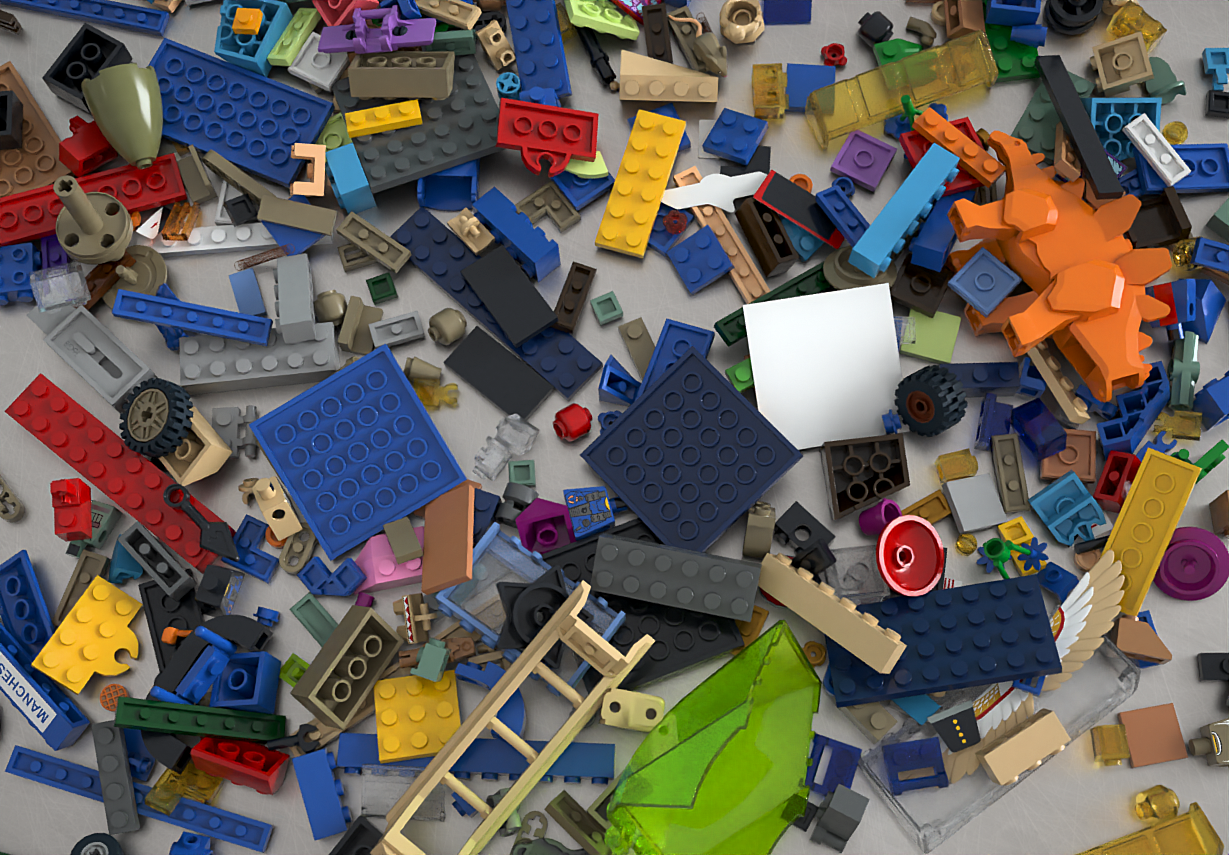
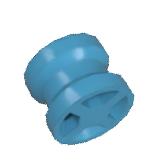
(506, 81)

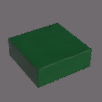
(381, 288)

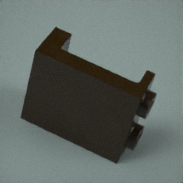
(1159, 222)

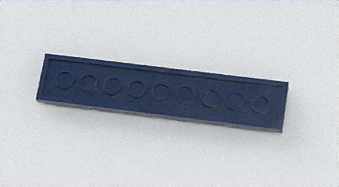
(442, 257)

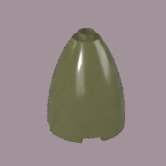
(128, 111)

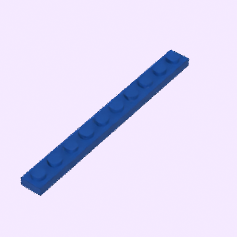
(186, 814)

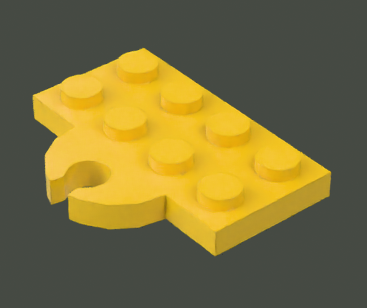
(91, 637)

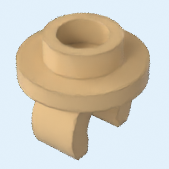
(247, 488)

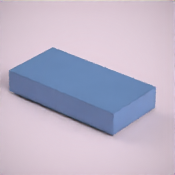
(248, 293)

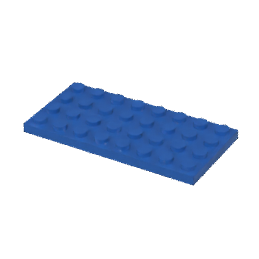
(236, 112)

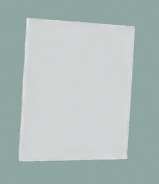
(825, 364)

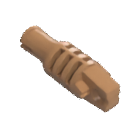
(461, 649)

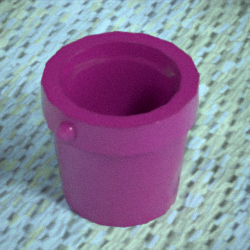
(876, 517)

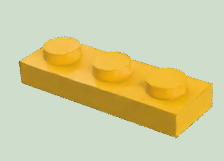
(383, 118)

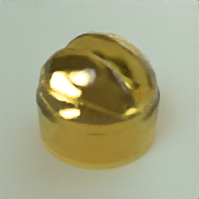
(962, 547)

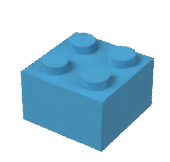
(348, 179)

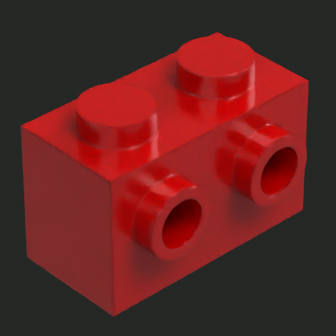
(1116, 480)

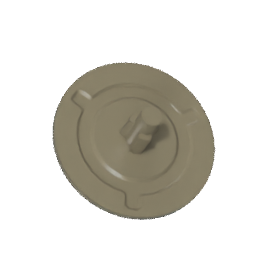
(846, 276)
(142, 277)

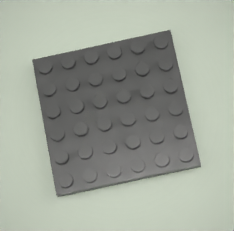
(450, 135)

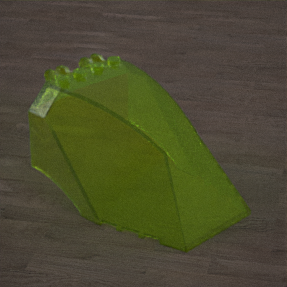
(725, 760)

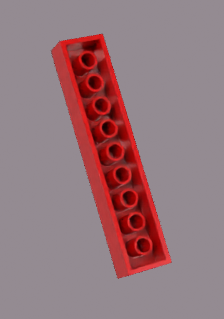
(112, 467)

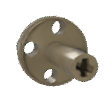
(90, 223)

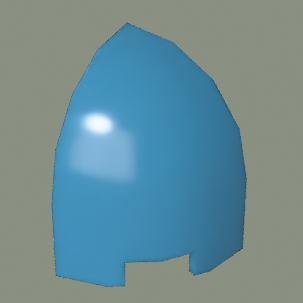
(123, 565)

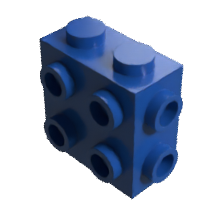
(15, 266)

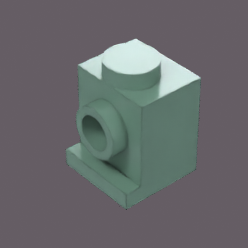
(432, 660)

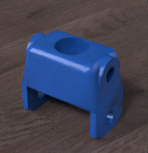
(450, 188)

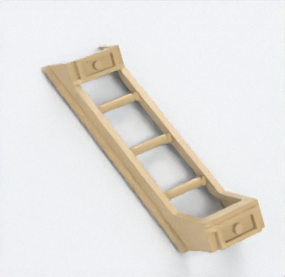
(590, 647)

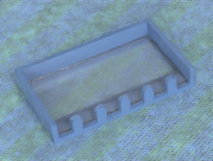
(480, 608)

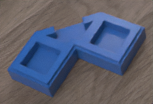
(340, 583)

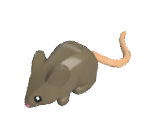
(708, 49)

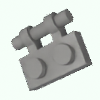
(227, 424)

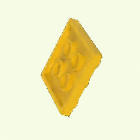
(415, 716)

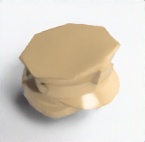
(741, 20)

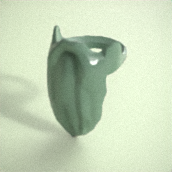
(1164, 82)

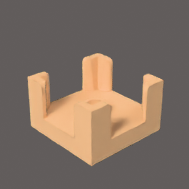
(315, 170)

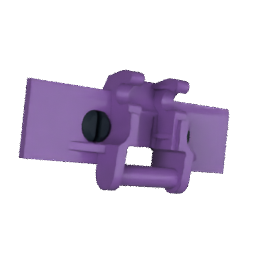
(391, 36)

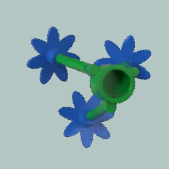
(997, 552)

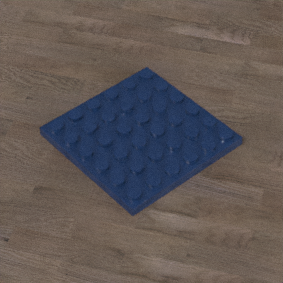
(691, 455)

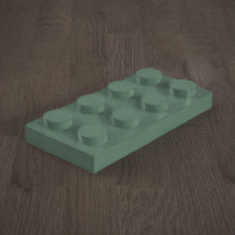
(1040, 119)

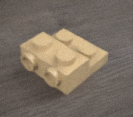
(1121, 64)

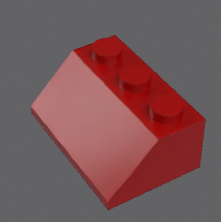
(241, 763)

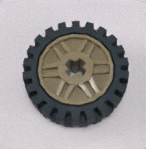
(156, 418)

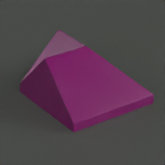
(545, 526)

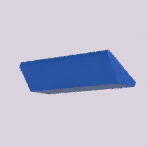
(23, 605)

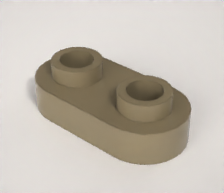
(297, 549)

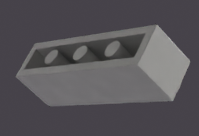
(295, 299)

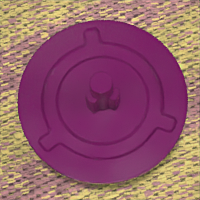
(1193, 565)

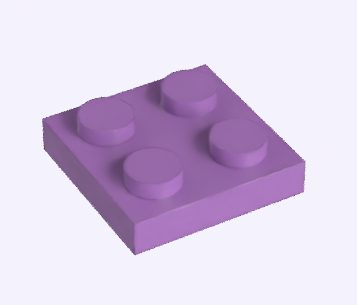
(863, 159)

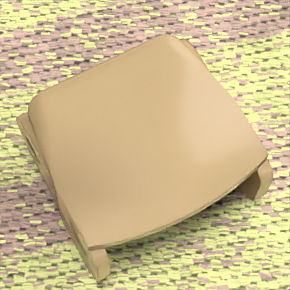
(634, 712)

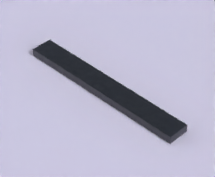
(1079, 128)

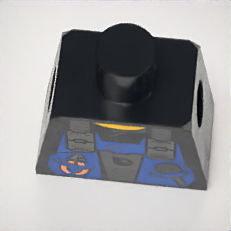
(218, 589)

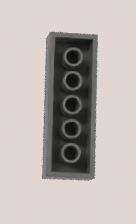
(675, 577)

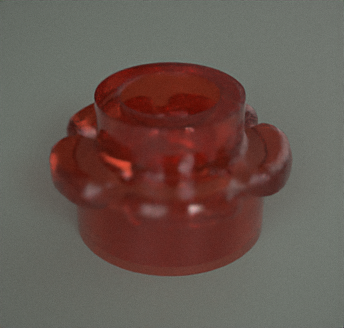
(675, 228)

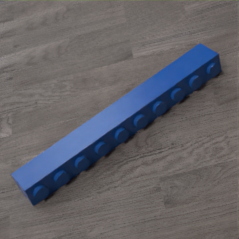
(492, 759)

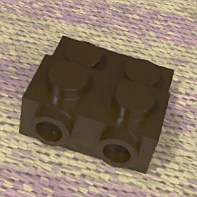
(920, 287)

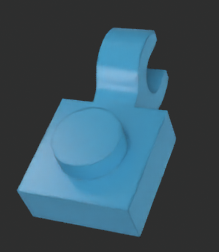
(1217, 63)

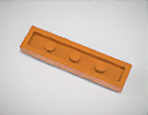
(971, 156)

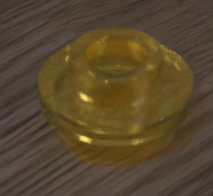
(1178, 128)

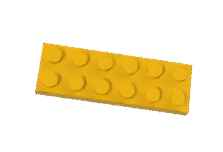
(640, 183)
(1149, 522)

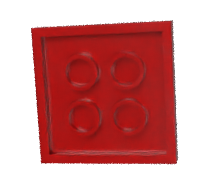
(916, 146)

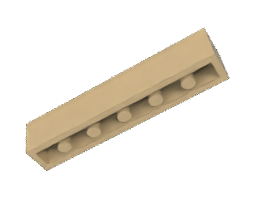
(830, 614)

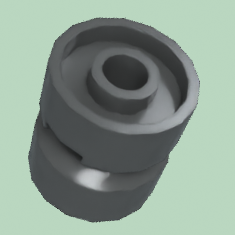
(517, 496)

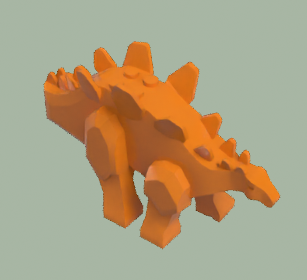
(1076, 262)

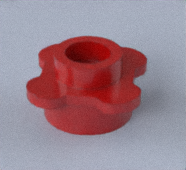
(834, 49)

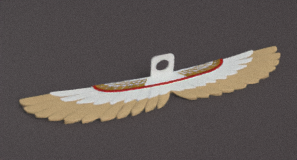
(1076, 632)

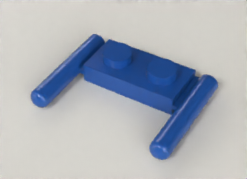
(202, 673)

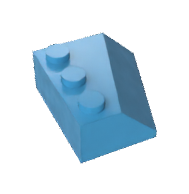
(251, 50)
(1113, 114)

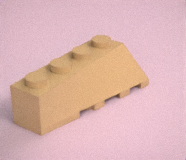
(661, 81)

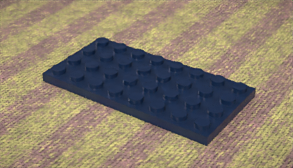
(953, 642)

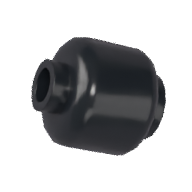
(875, 28)

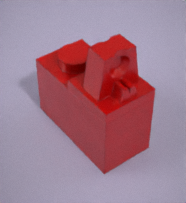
(86, 148)
(71, 509)

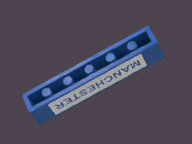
(38, 696)

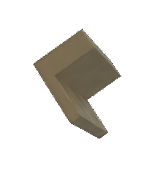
(196, 178)
(355, 331)

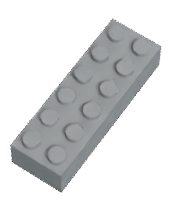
(227, 365)

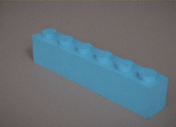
(903, 211)

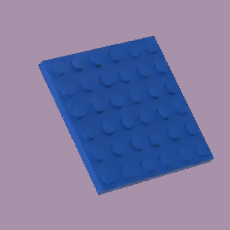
(358, 451)

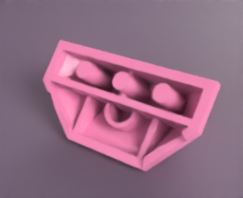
(382, 568)

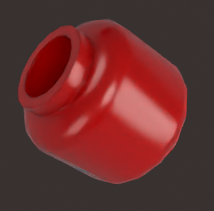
(572, 422)

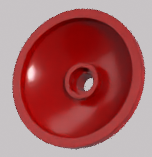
(919, 553)

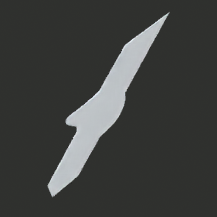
(714, 190)

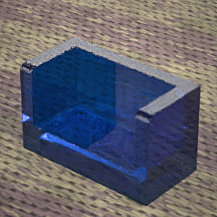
(1038, 429)

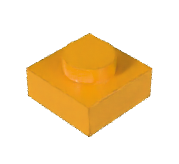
(247, 21)

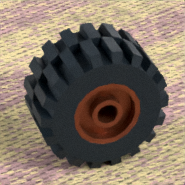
(930, 400)

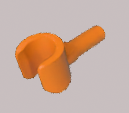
(170, 635)

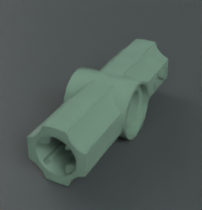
(1183, 372)

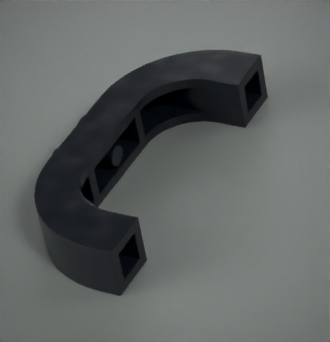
(235, 628)

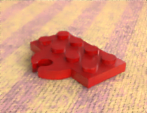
(546, 134)

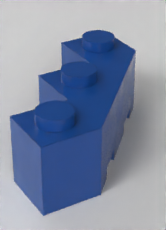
(1136, 413)

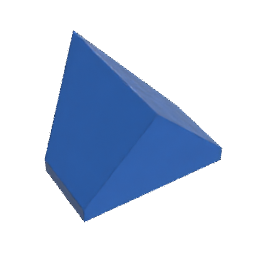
(617, 384)

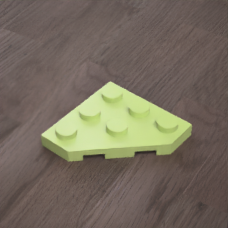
(602, 17)

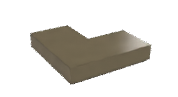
(550, 202)

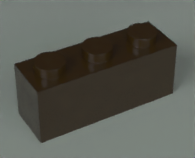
(766, 237)

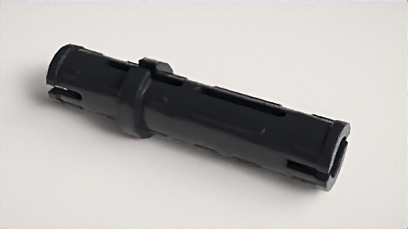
(599, 59)

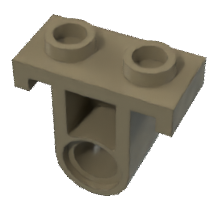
(759, 530)

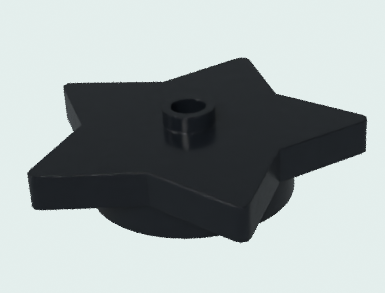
(521, 606)

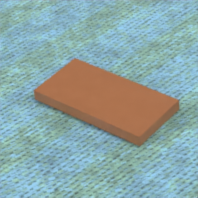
(448, 540)

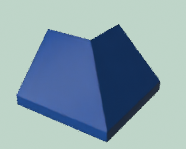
(1208, 309)

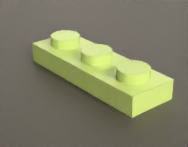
(294, 37)

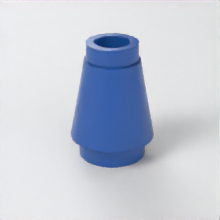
(1029, 35)

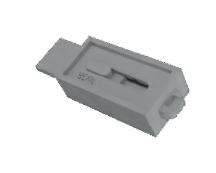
(93, 352)

